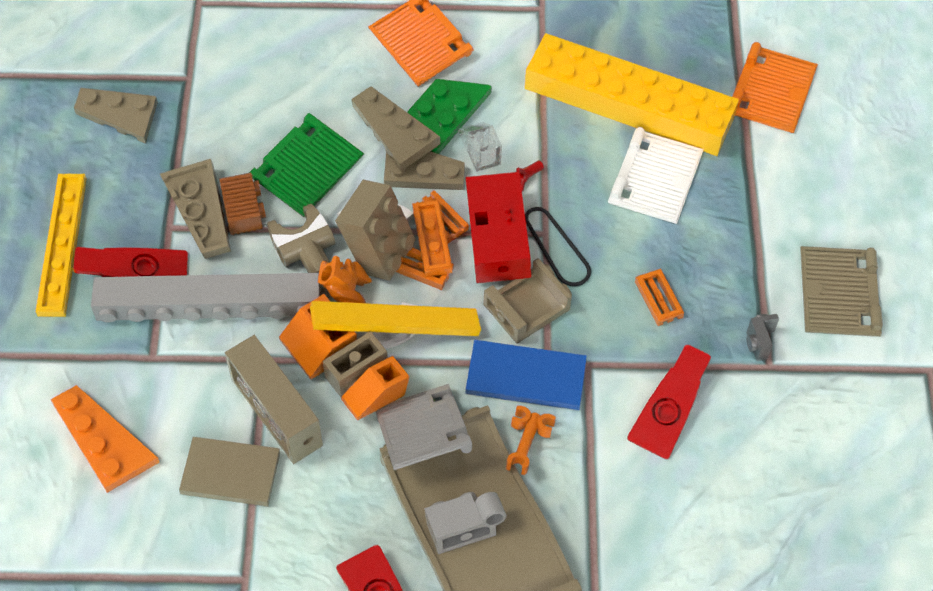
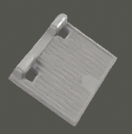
(420, 428)

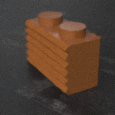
(241, 203)

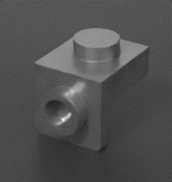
(757, 335)

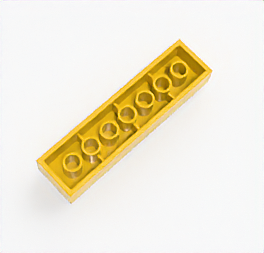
(630, 94)

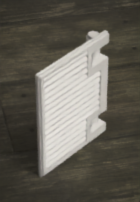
(656, 176)

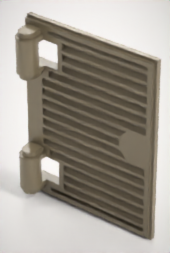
(840, 292)

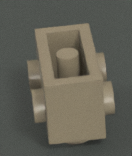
(352, 361)

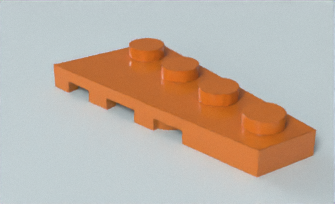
(103, 441)

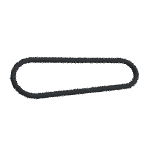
(567, 240)

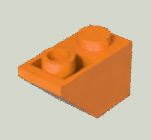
(376, 388)

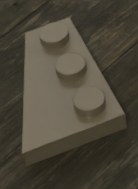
(121, 110)
(428, 172)

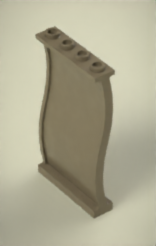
(524, 549)

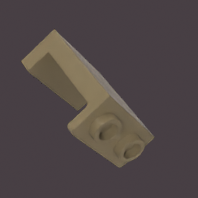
(528, 303)

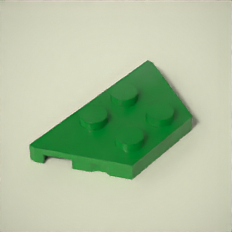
(448, 107)

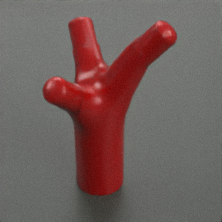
(527, 172)

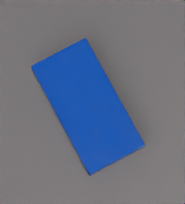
(526, 374)

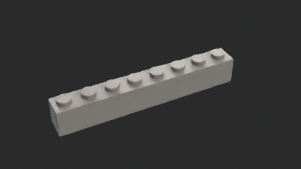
(202, 296)

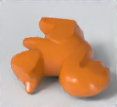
(342, 279)

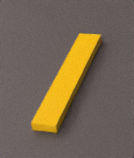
(61, 246)
(394, 318)

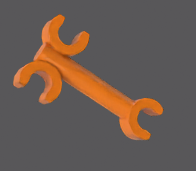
(530, 423)

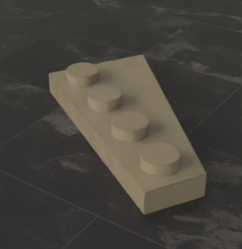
(396, 129)
(199, 202)

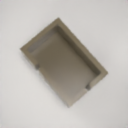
(376, 229)

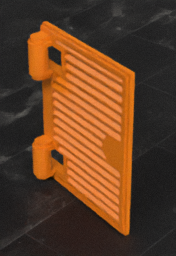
(420, 39)
(774, 88)

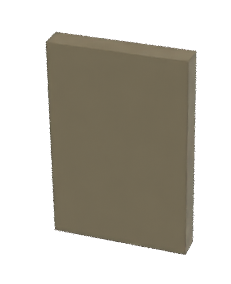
(230, 471)

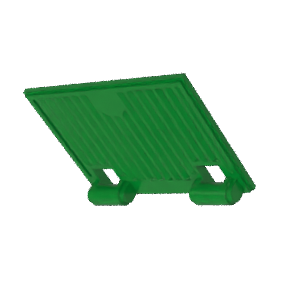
(306, 165)

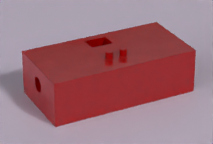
(498, 227)

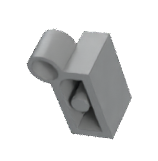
(464, 520)

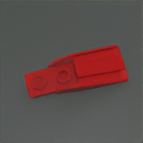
(130, 262)
(670, 404)
(368, 572)

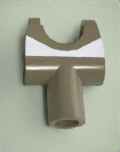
(304, 242)

